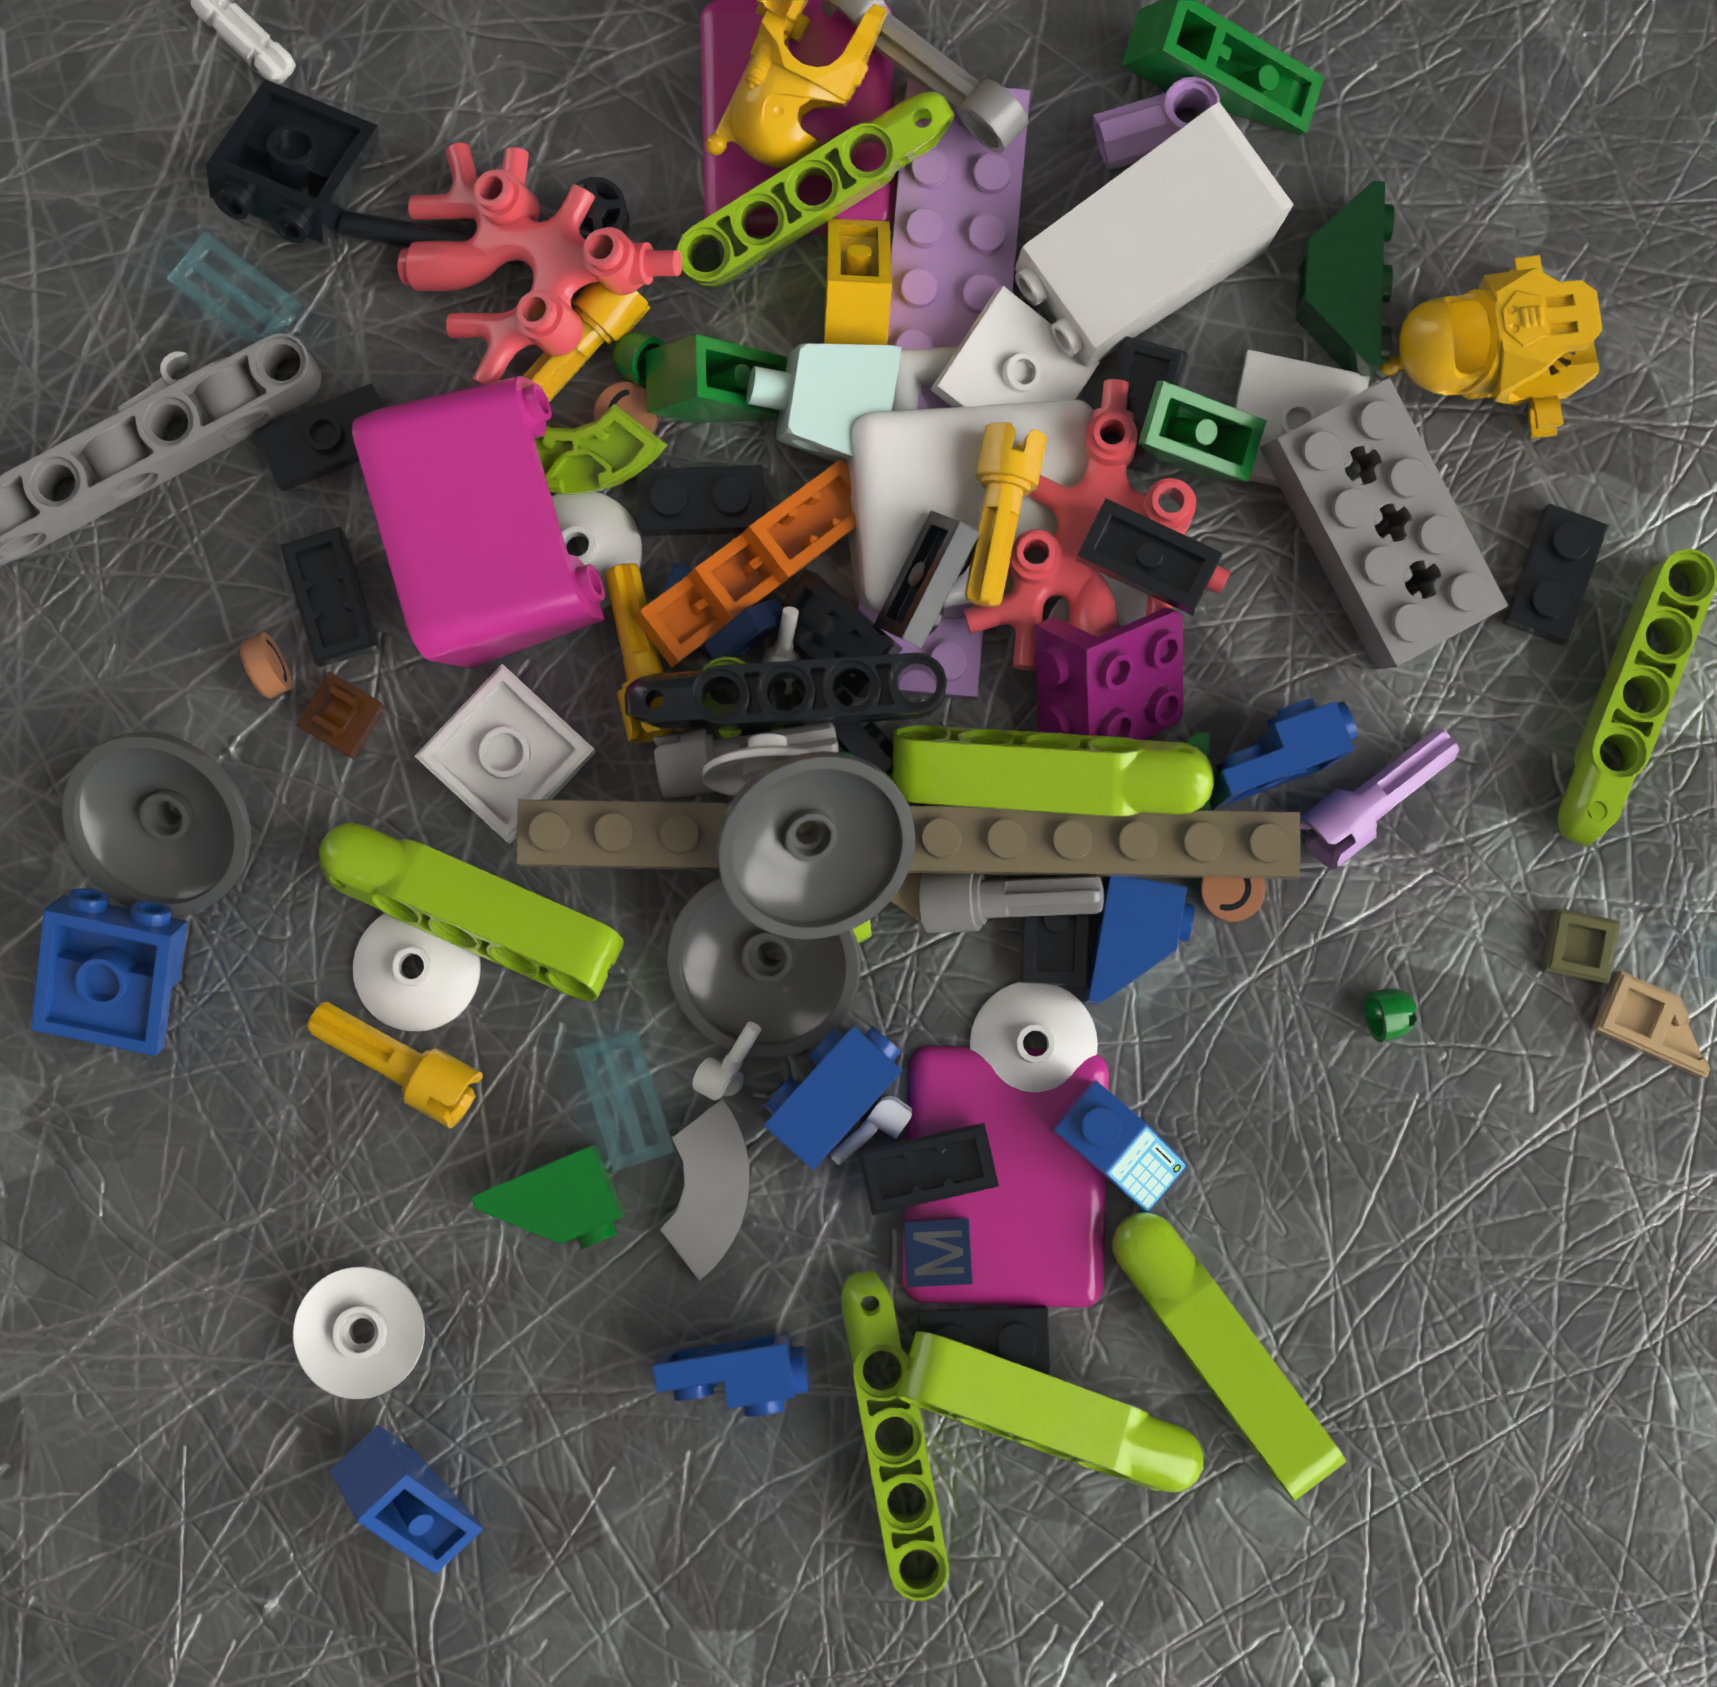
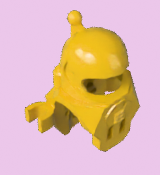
(780, 89)
(1506, 342)

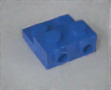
(1293, 747)
(107, 971)
(754, 1372)

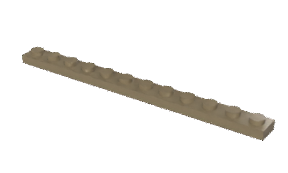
(945, 840)

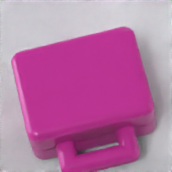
(726, 41)
(1045, 1223)

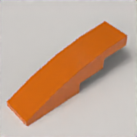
(750, 565)

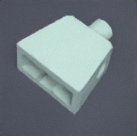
(826, 393)

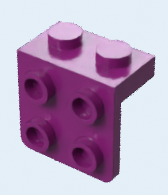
(1110, 683)

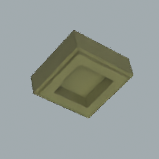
(1580, 946)

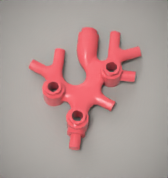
(510, 232)
(1076, 507)

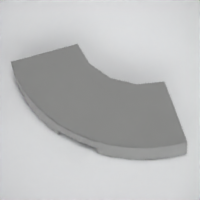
(713, 1191)

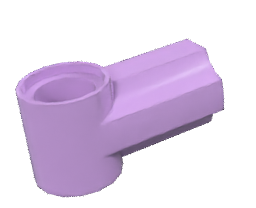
(1139, 127)

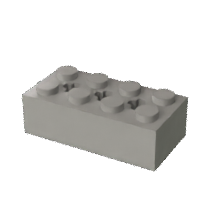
(1423, 519)

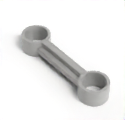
(983, 106)

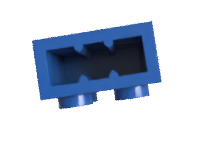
(835, 1095)

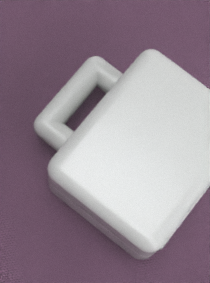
(929, 461)

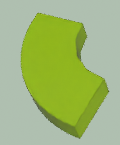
(597, 453)

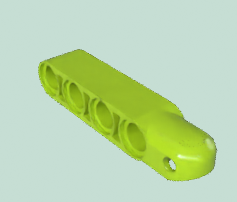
(893, 130)
(1048, 771)
(1594, 791)
(471, 909)
(873, 1332)
(1225, 1353)
(1049, 1415)

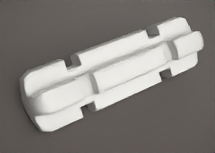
(246, 38)

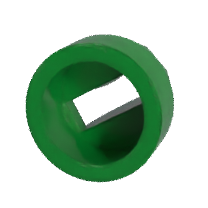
(631, 357)
(1389, 1013)

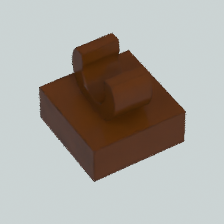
(341, 715)

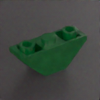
(1346, 283)

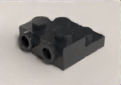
(290, 163)

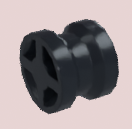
(607, 201)

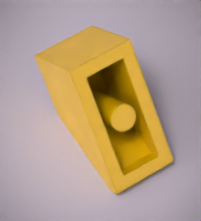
(857, 282)

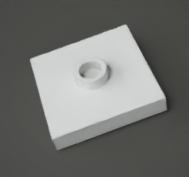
(1010, 360)
(1288, 395)
(504, 750)

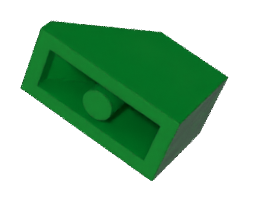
(706, 380)
(1201, 434)
(559, 1200)

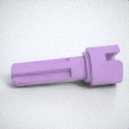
(1348, 819)

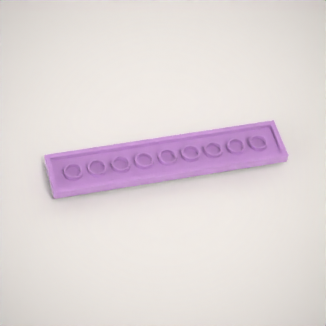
(947, 260)

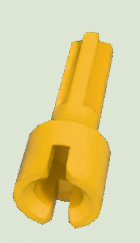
(604, 319)
(1006, 477)
(638, 651)
(429, 1080)

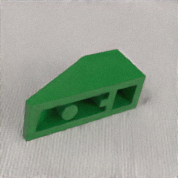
(1249, 74)

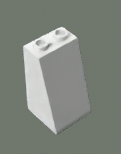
(1153, 237)

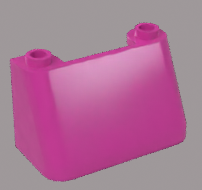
(473, 523)

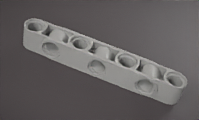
(129, 452)

